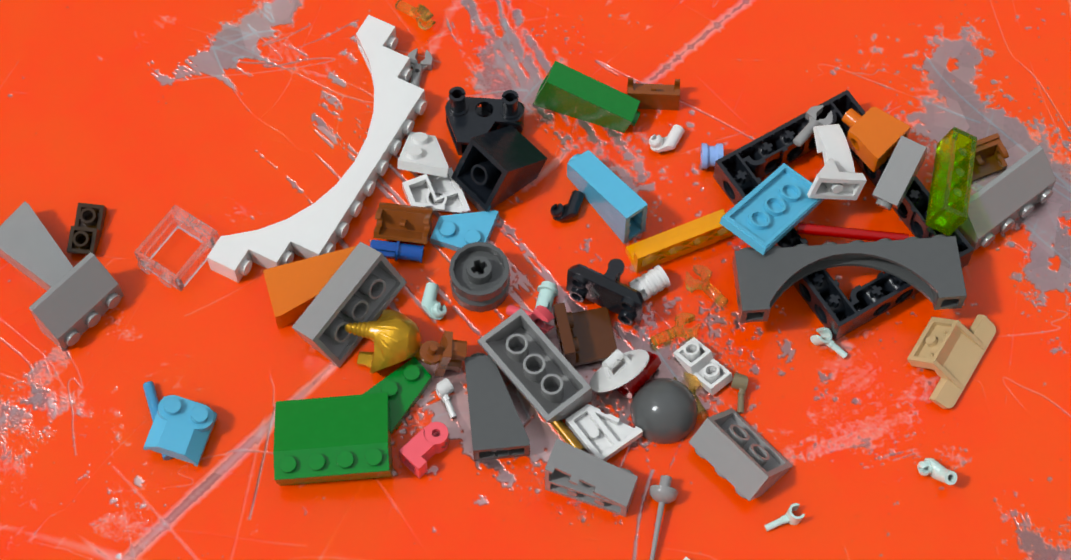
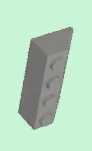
(1007, 198)
(353, 294)
(536, 367)

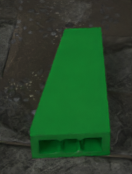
(586, 99)

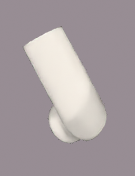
(662, 144)

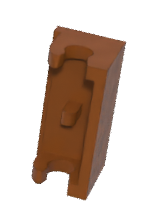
(655, 95)
(989, 157)
(403, 223)

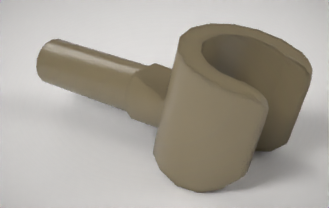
(740, 383)

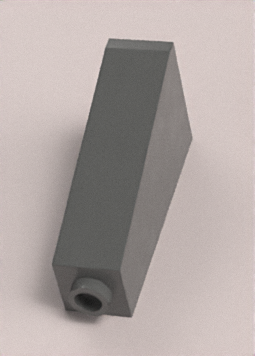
(493, 417)

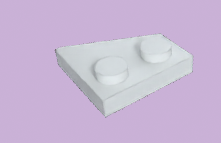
(600, 432)

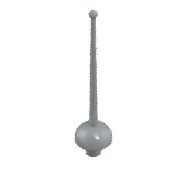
(663, 495)

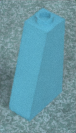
(608, 195)

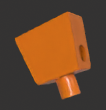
(874, 135)

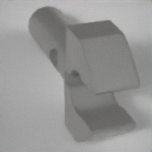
(418, 69)
(807, 131)

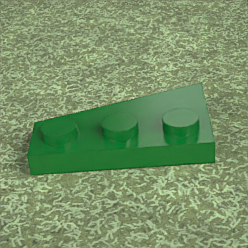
(404, 389)

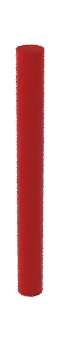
(848, 233)

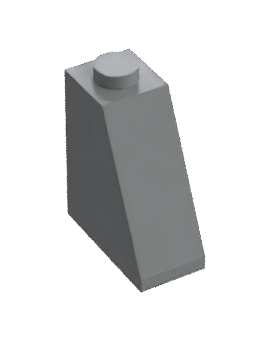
(899, 173)

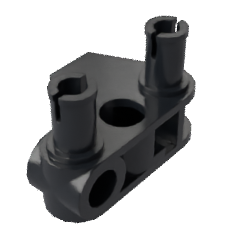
(468, 120)

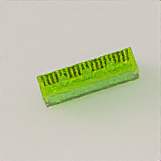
(951, 181)

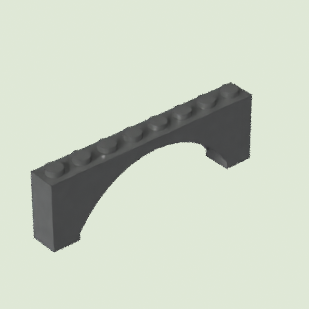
(924, 263)

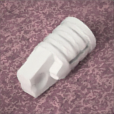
(651, 282)

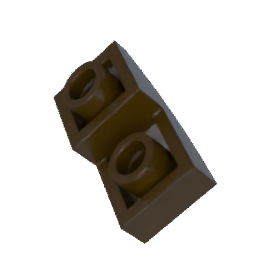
(87, 229)

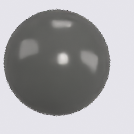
(664, 410)

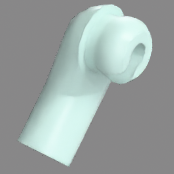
(430, 304)

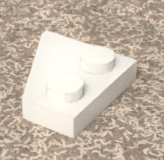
(423, 155)

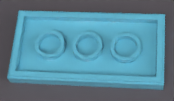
(771, 209)

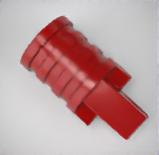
(629, 389)

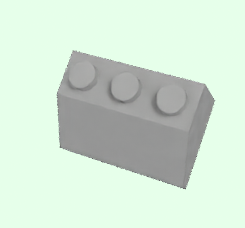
(76, 302)
(739, 454)

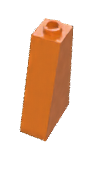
(299, 282)

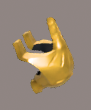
(394, 339)

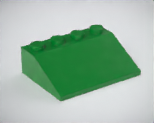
(332, 439)

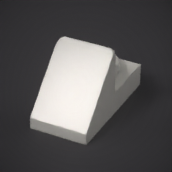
(836, 185)

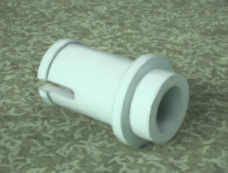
(546, 295)

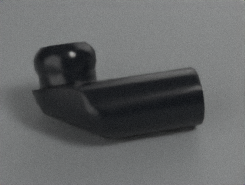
(570, 210)

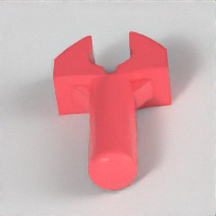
(538, 315)

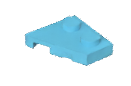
(465, 228)

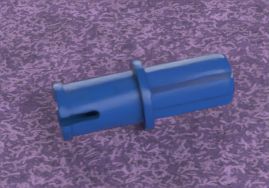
(398, 250)

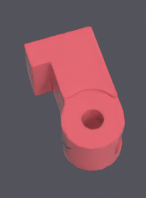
(423, 446)

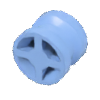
(710, 154)

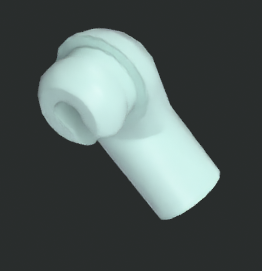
(936, 471)

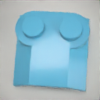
(181, 429)

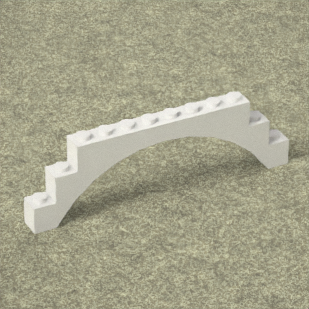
(322, 224)

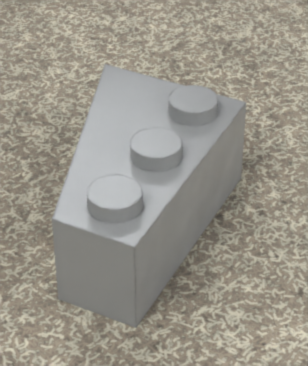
(589, 479)

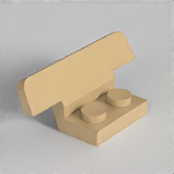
(952, 354)

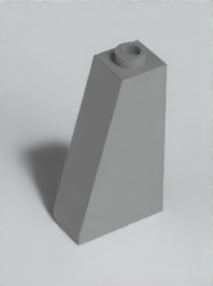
(31, 248)

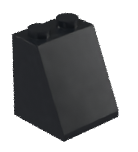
(497, 166)

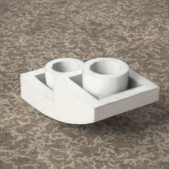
(833, 144)
(700, 362)

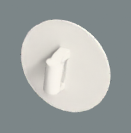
(619, 369)

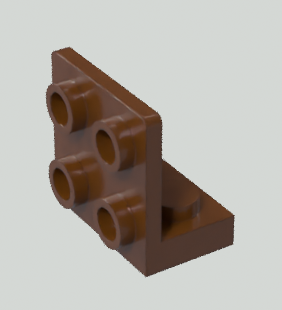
(584, 335)

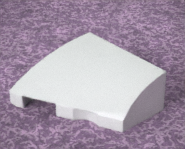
(436, 193)

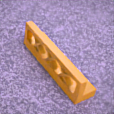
(677, 241)

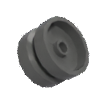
(479, 276)

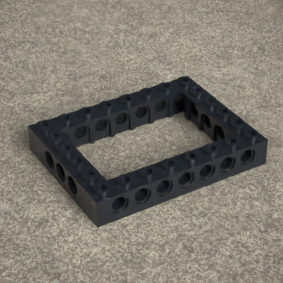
(742, 172)

